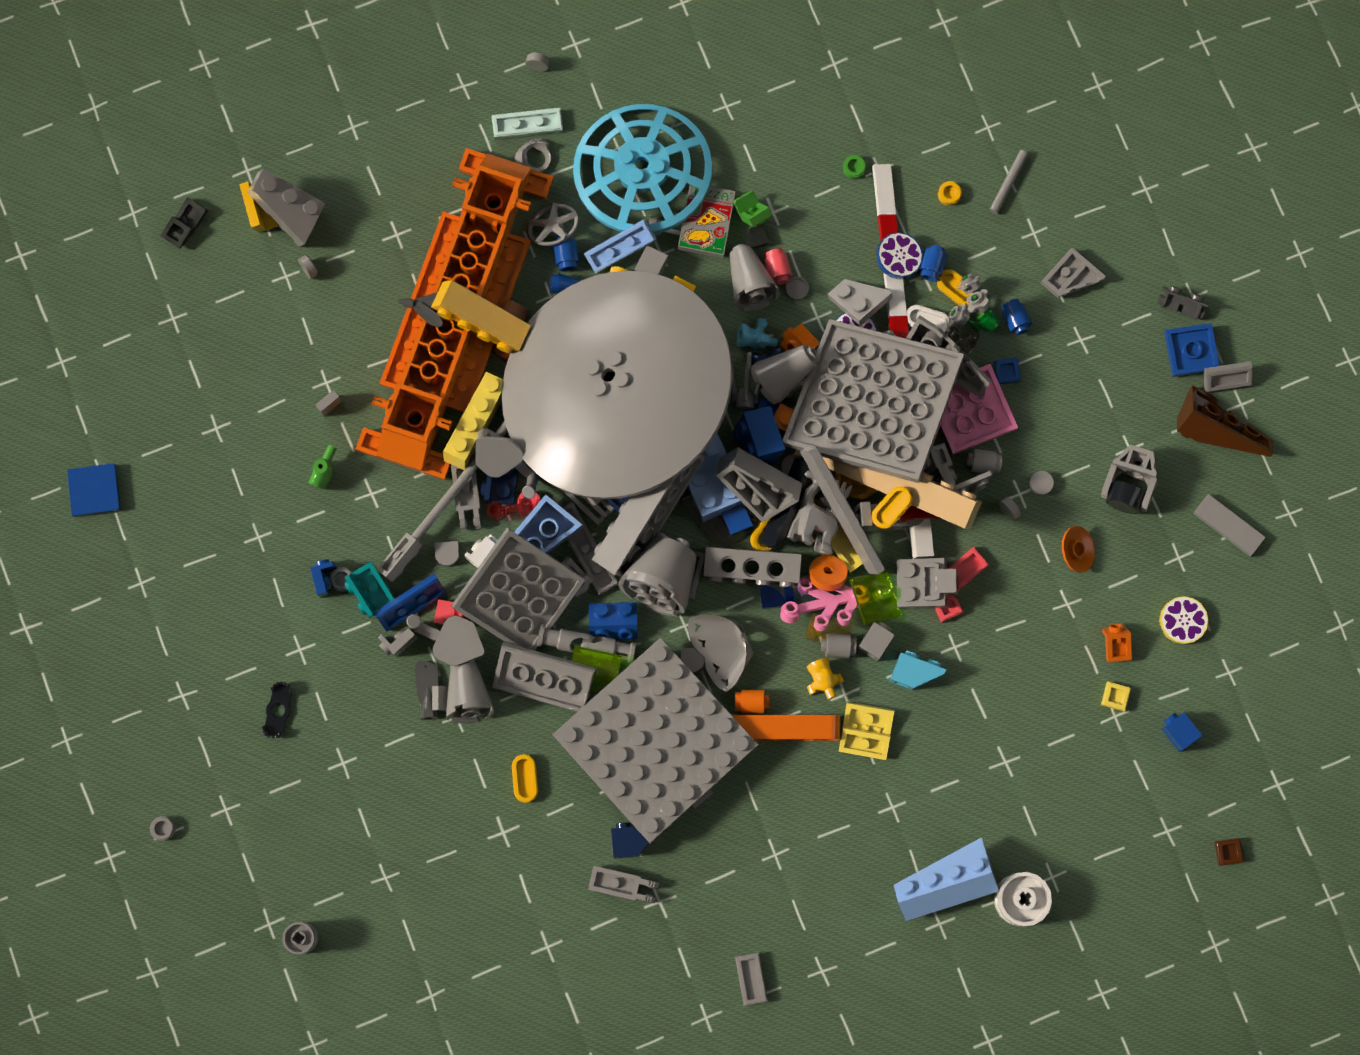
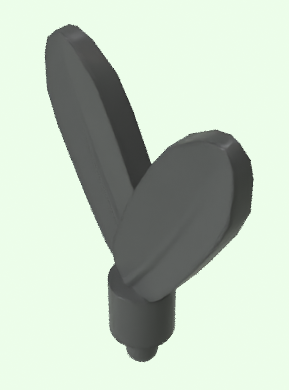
(423, 308)

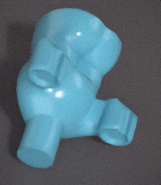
(755, 337)

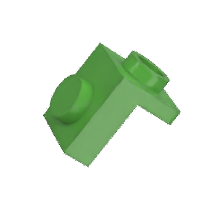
(751, 210)

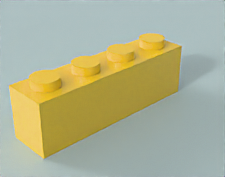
(480, 316)

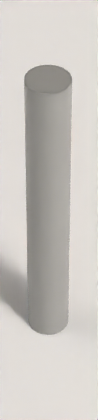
(1008, 182)

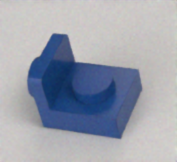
(322, 581)

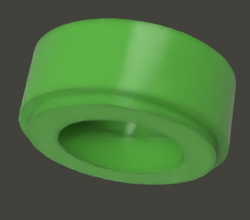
(854, 167)

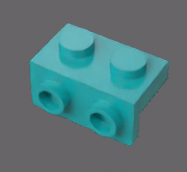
(369, 589)

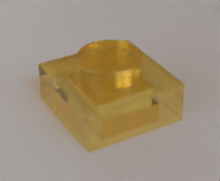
(811, 631)

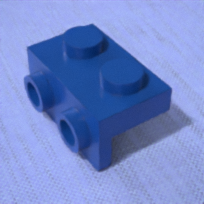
(613, 620)

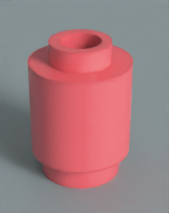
(778, 266)

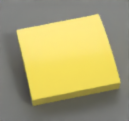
(866, 730)

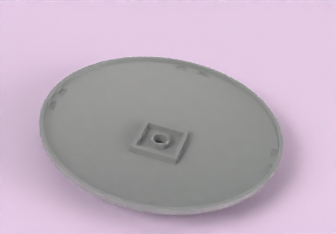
(644, 422)

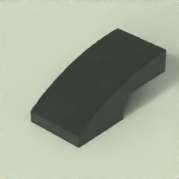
(184, 223)

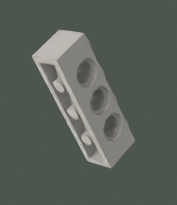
(790, 561)

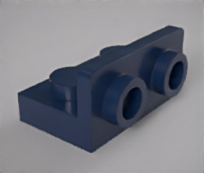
(501, 488)

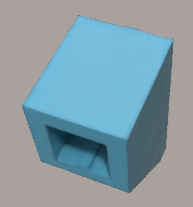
(912, 672)

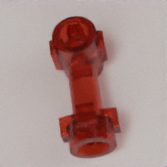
(499, 512)

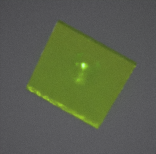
(875, 597)
(606, 665)

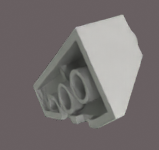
(970, 375)

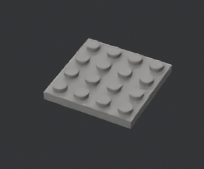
(517, 591)

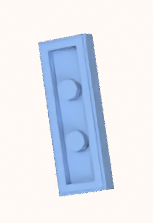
(620, 246)

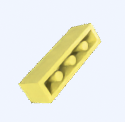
(476, 417)

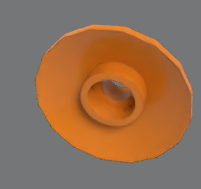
(1078, 549)

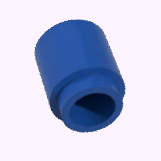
(566, 255)
(933, 263)
(1016, 317)

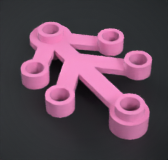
(826, 600)

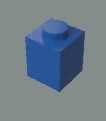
(1180, 731)

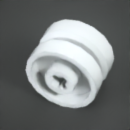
(1037, 899)

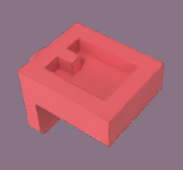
(444, 611)

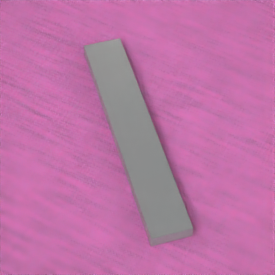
(842, 510)

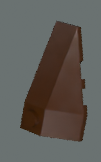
(1210, 424)

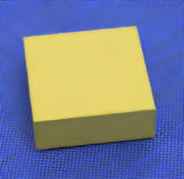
(1115, 696)

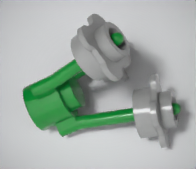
(978, 303)

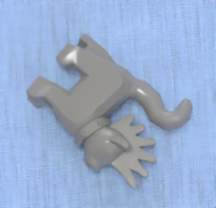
(814, 519)

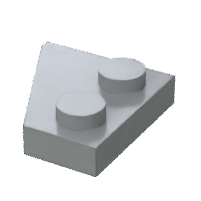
(1071, 275)
(859, 299)

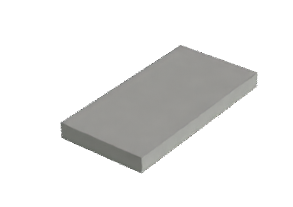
(543, 677)

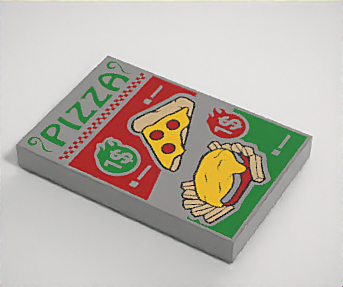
(708, 227)

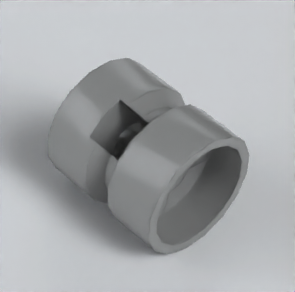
(300, 938)

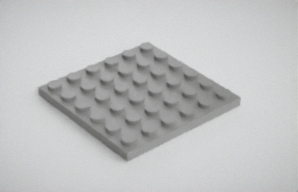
(874, 400)
(655, 740)

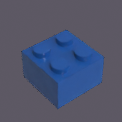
(759, 435)

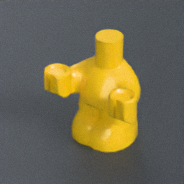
(823, 678)

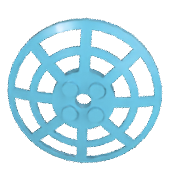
(642, 179)

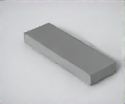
(1229, 525)

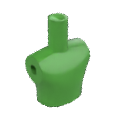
(323, 469)

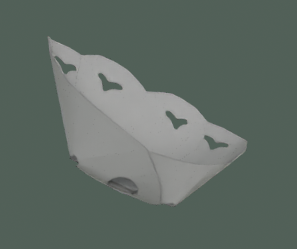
(724, 646)

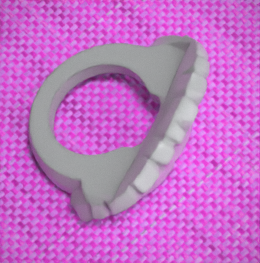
(539, 144)

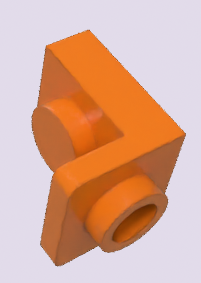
(1117, 642)

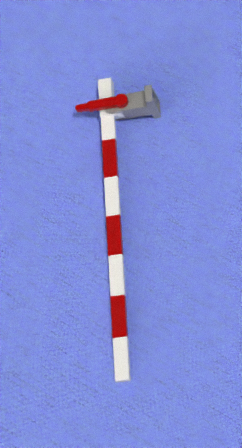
(914, 519)

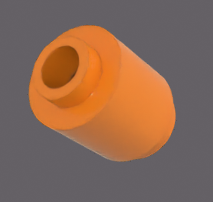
(752, 701)

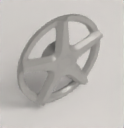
(553, 224)

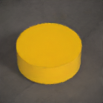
(949, 193)

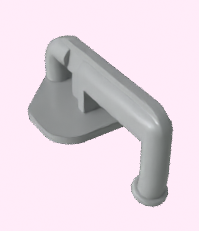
(499, 455)
(455, 642)

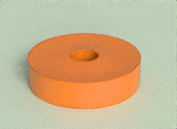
(825, 581)

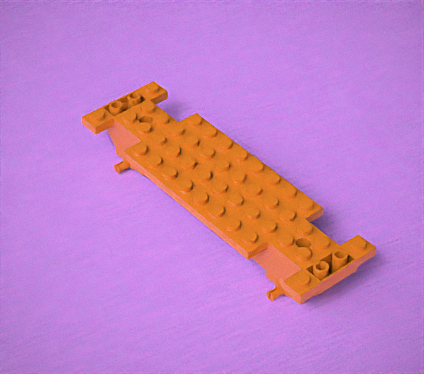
(445, 364)

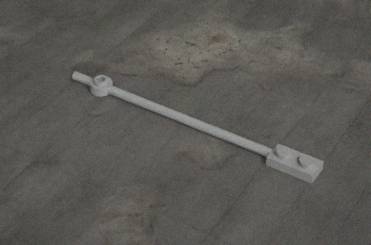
(409, 546)

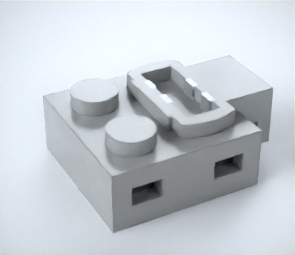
(925, 583)

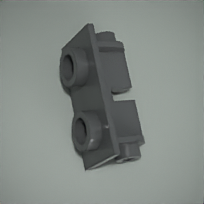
(1191, 303)

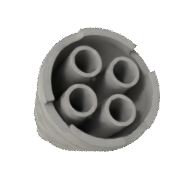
(661, 575)

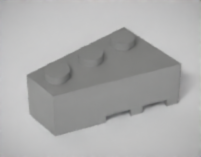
(286, 204)
(758, 484)

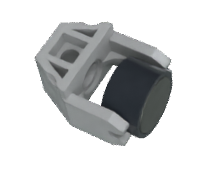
(1126, 496)

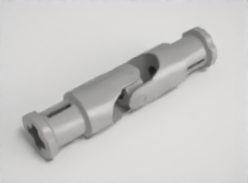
(563, 638)

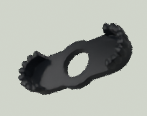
(280, 695)

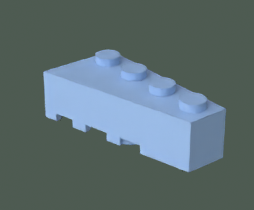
(548, 525)
(947, 882)

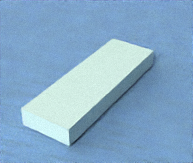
(527, 123)

